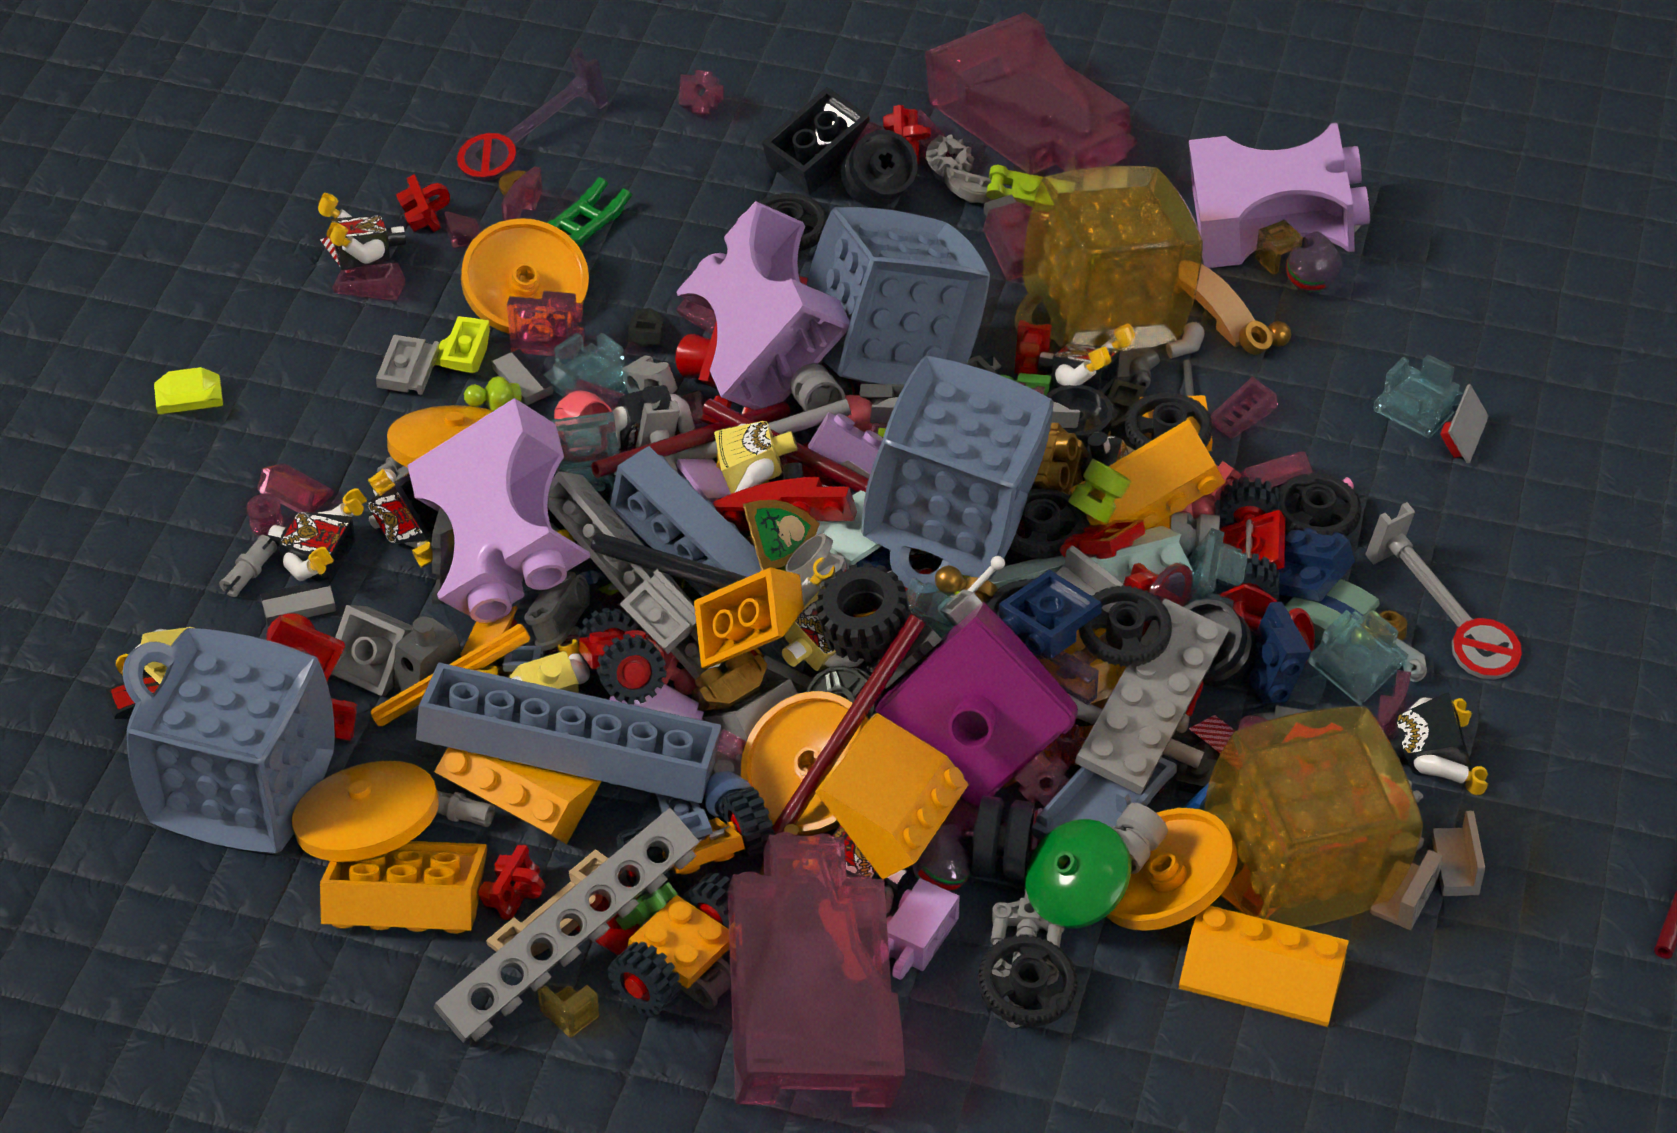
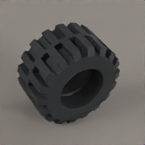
(860, 590)

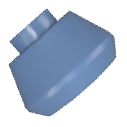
(720, 785)

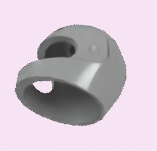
(805, 556)

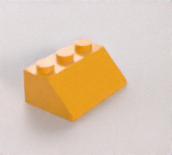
(747, 614)

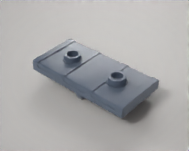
(1097, 798)

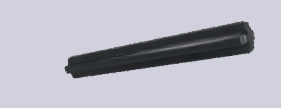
(663, 561)

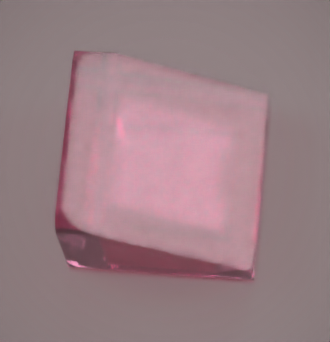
(461, 229)

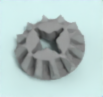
(937, 149)

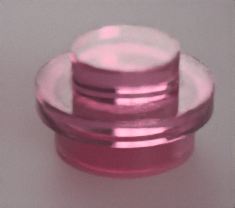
(730, 744)

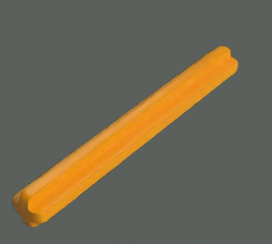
(473, 660)

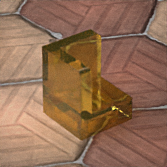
(1274, 242)
(569, 1009)

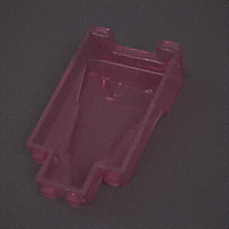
(1024, 99)
(812, 977)

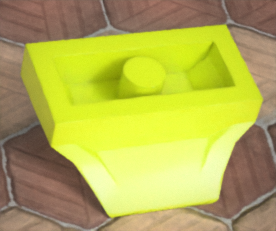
(465, 345)
(188, 390)

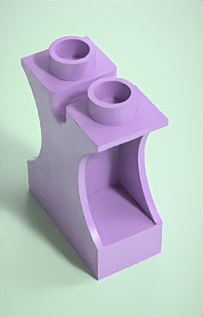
(1252, 188)
(762, 310)
(496, 495)

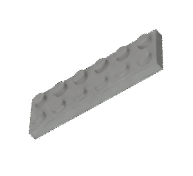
(1151, 701)

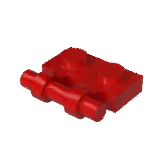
(1105, 539)

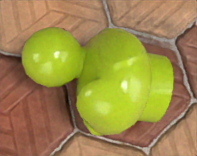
(495, 394)

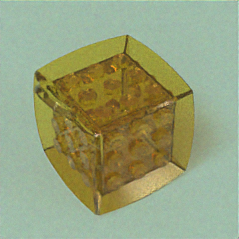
(1109, 254)
(1315, 815)

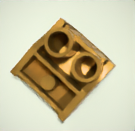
(1061, 461)
(722, 690)

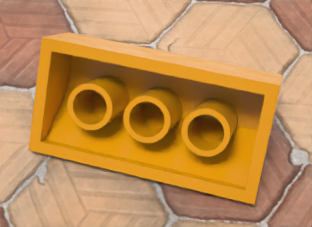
(1163, 477)
(535, 795)
(1264, 965)

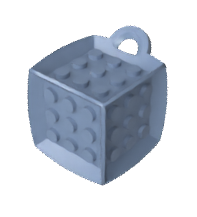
(905, 287)
(955, 467)
(227, 736)

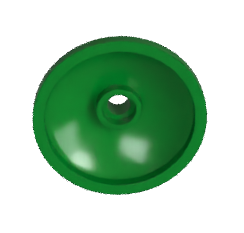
(1091, 882)

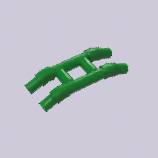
(585, 207)

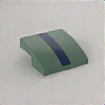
(1339, 599)

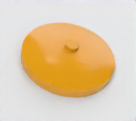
(520, 261)
(428, 428)
(786, 747)
(365, 811)
(1181, 874)

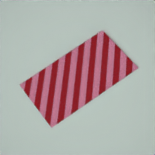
(1213, 732)

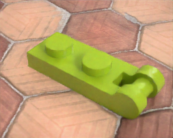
(1023, 185)

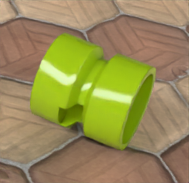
(1105, 480)

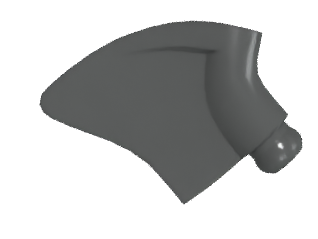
(1136, 366)

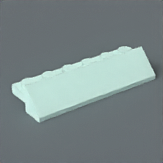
(1154, 549)

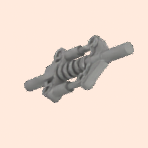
(1028, 923)

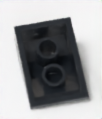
(815, 140)

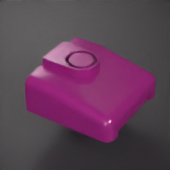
(981, 702)

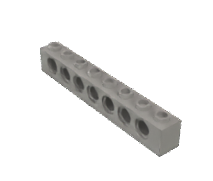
(587, 513)
(664, 832)

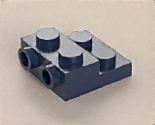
(1313, 563)
(1048, 613)
(1278, 656)

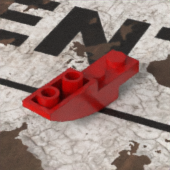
(802, 492)

